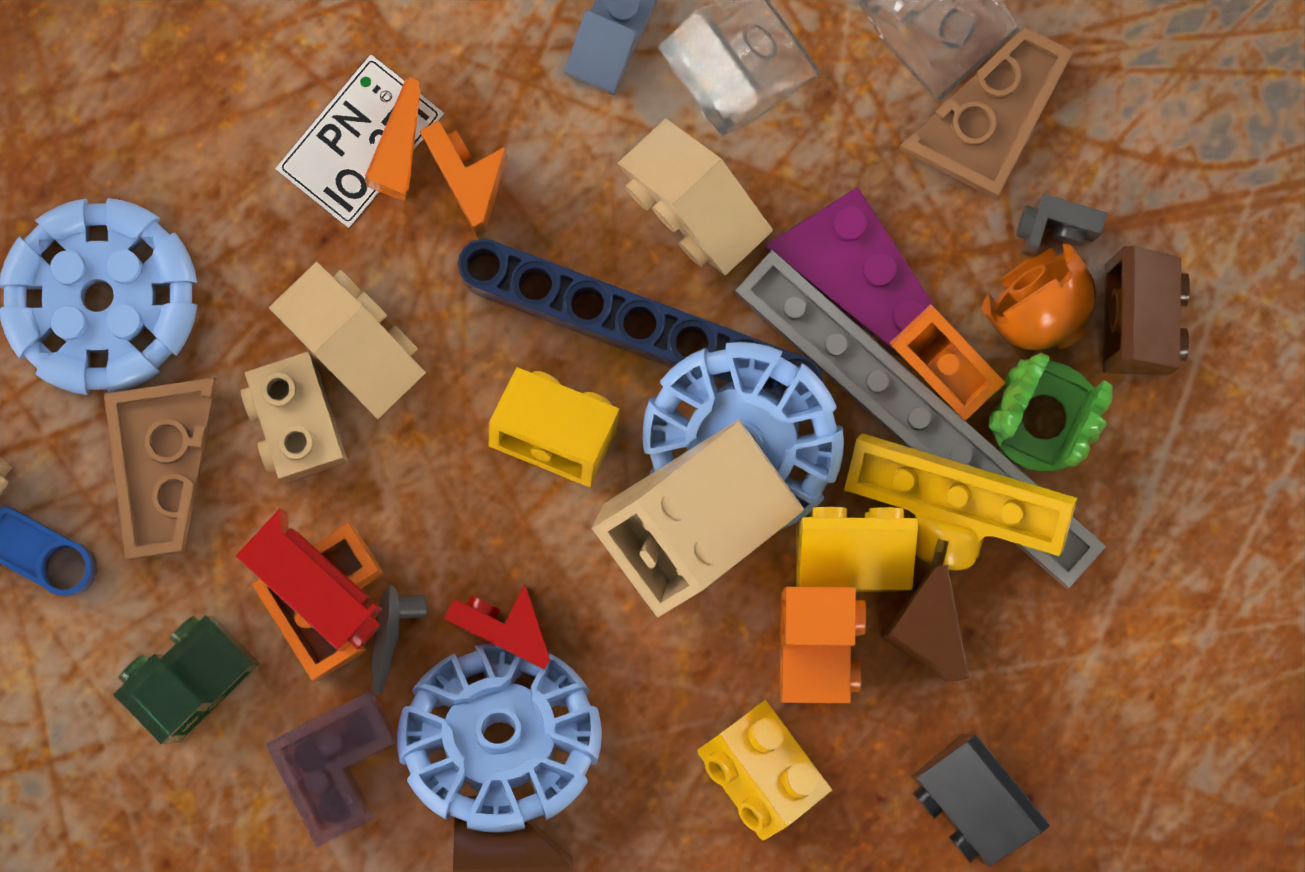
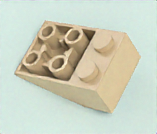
(696, 517)

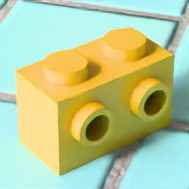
(553, 426)

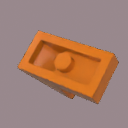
(472, 186)
(947, 362)

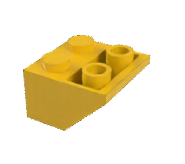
(856, 552)

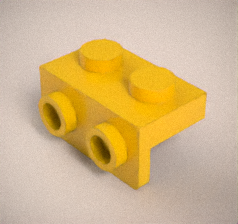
(763, 771)

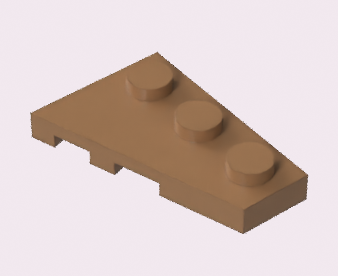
(992, 116)
(157, 461)

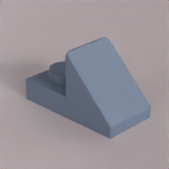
(608, 41)

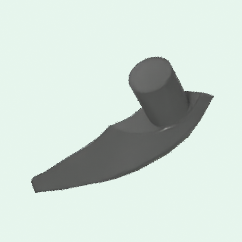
(387, 635)

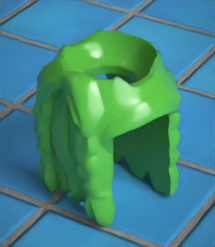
(1079, 400)

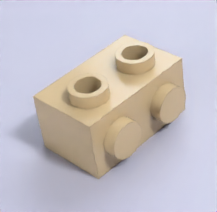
(294, 418)

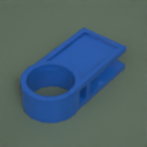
(30, 545)

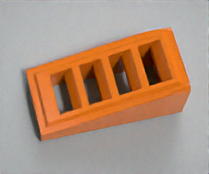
(392, 160)

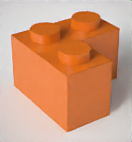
(354, 559)
(816, 644)

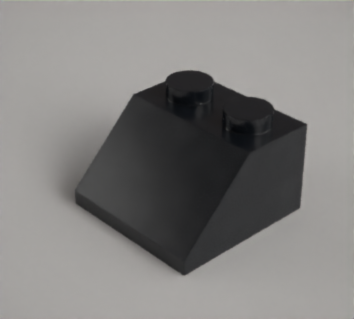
(978, 801)

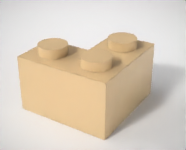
(694, 194)
(347, 337)

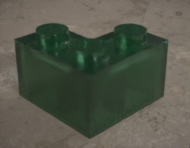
(186, 684)

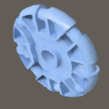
(70, 277)
(768, 418)
(498, 767)

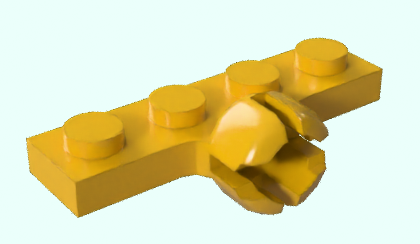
(958, 502)

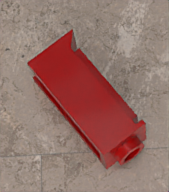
(310, 584)

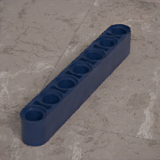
(618, 306)

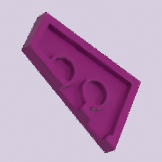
(855, 266)

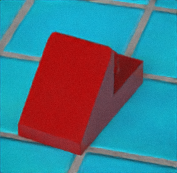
(518, 635)

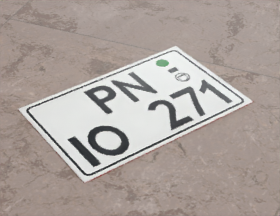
(340, 144)

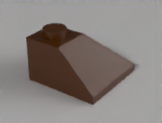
(507, 851)

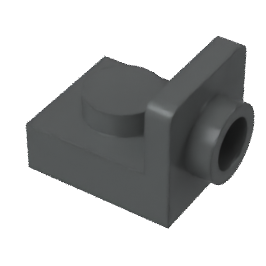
(1068, 220)

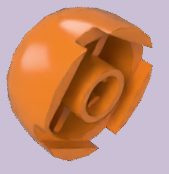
(1045, 301)

